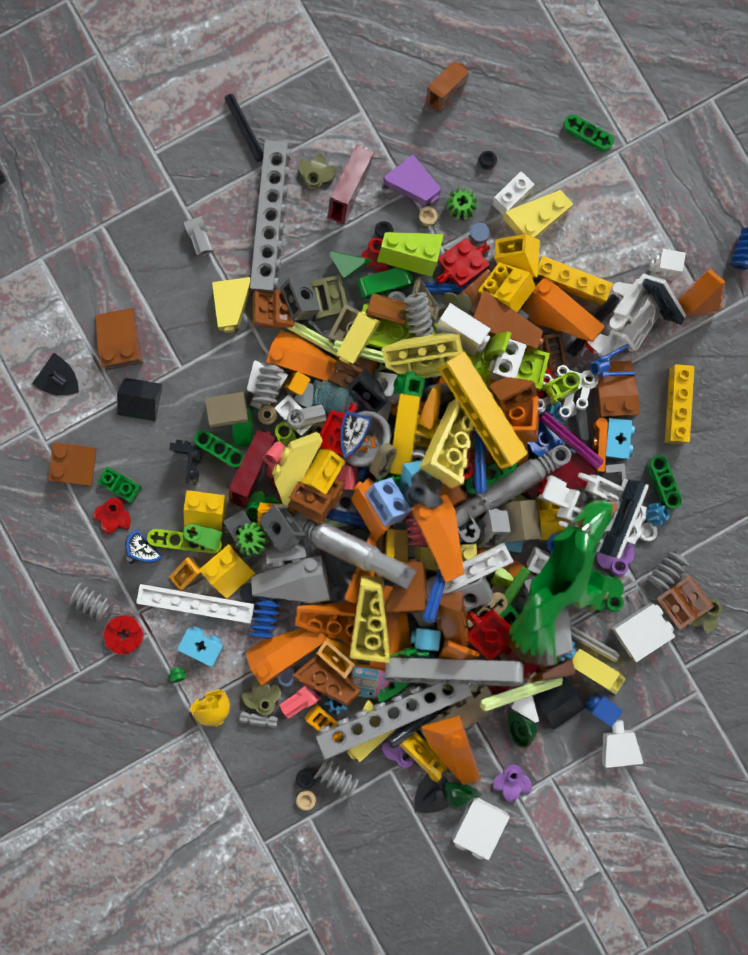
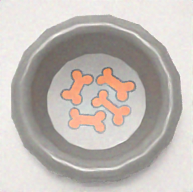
(366, 453)

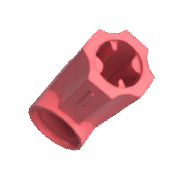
(273, 457)
(303, 698)

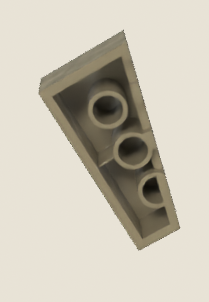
(467, 708)

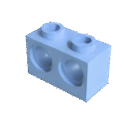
(388, 502)

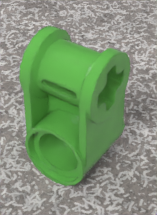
(206, 536)

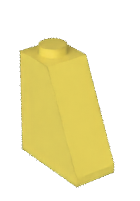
(230, 302)
(357, 337)
(598, 671)
(362, 750)

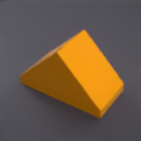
(185, 573)
(337, 656)

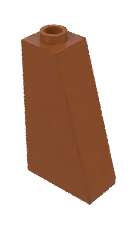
(503, 319)

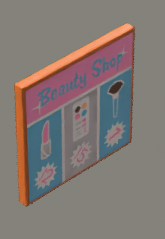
(369, 680)

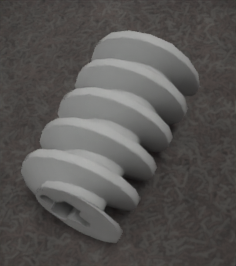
(419, 313)
(267, 384)
(667, 571)
(90, 604)
(336, 779)

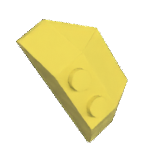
(422, 354)
(294, 464)

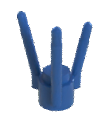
(602, 365)

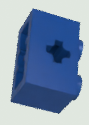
(603, 709)

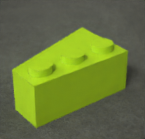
(411, 251)

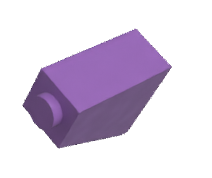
(413, 182)

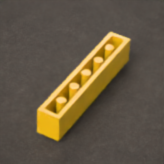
(482, 410)

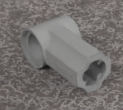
(198, 233)
(308, 416)

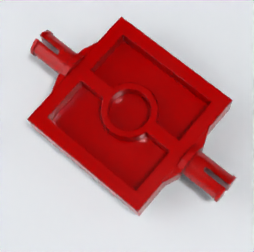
(463, 263)
(332, 431)
(489, 634)

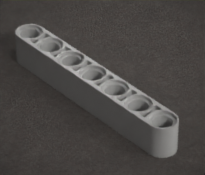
(454, 671)

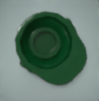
(521, 729)
(460, 795)

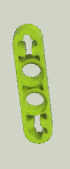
(183, 545)

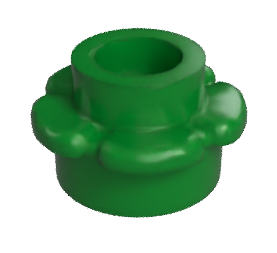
(177, 675)

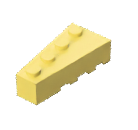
(449, 447)
(370, 624)

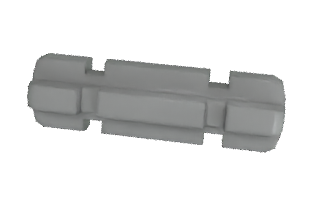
(257, 719)

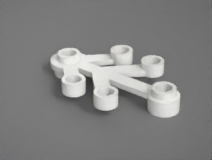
(584, 384)

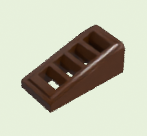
(561, 350)
(559, 670)

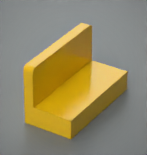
(323, 470)
(396, 545)

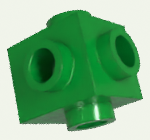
(408, 384)

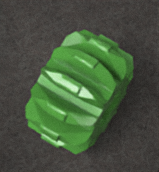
(455, 199)
(258, 536)

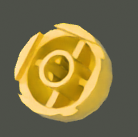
(212, 709)

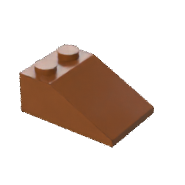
(118, 339)
(617, 394)

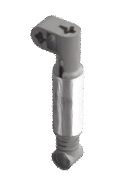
(507, 488)
(355, 551)

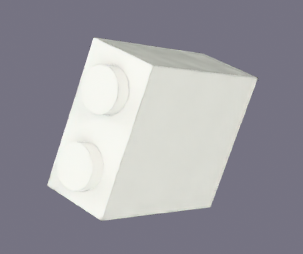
(471, 331)
(643, 632)
(480, 828)

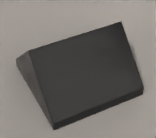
(139, 399)
(559, 703)

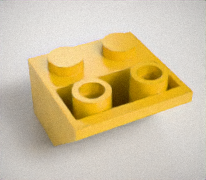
(519, 252)
(509, 285)
(548, 519)

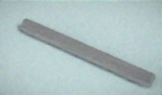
(584, 639)

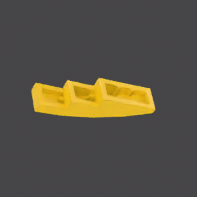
(405, 431)

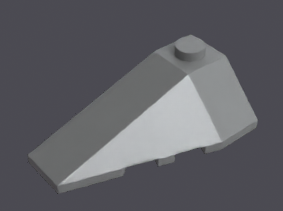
(296, 581)
(562, 627)

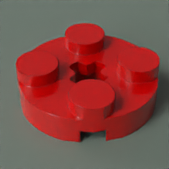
(129, 644)

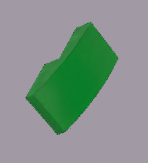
(119, 484)
(387, 693)

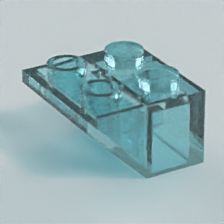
(332, 397)

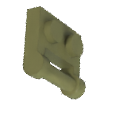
(334, 294)

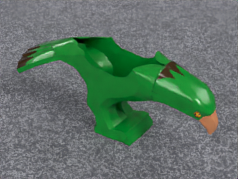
(563, 581)

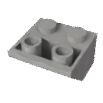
(278, 558)

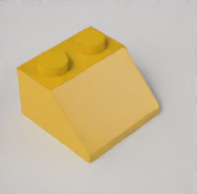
(205, 510)
(227, 571)

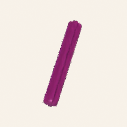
(571, 440)

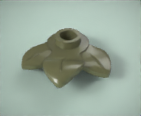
(316, 169)
(462, 302)
(709, 619)
(260, 695)

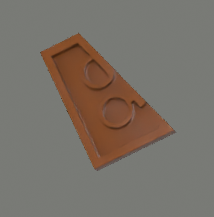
(326, 680)

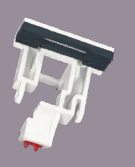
(651, 300)
(627, 498)

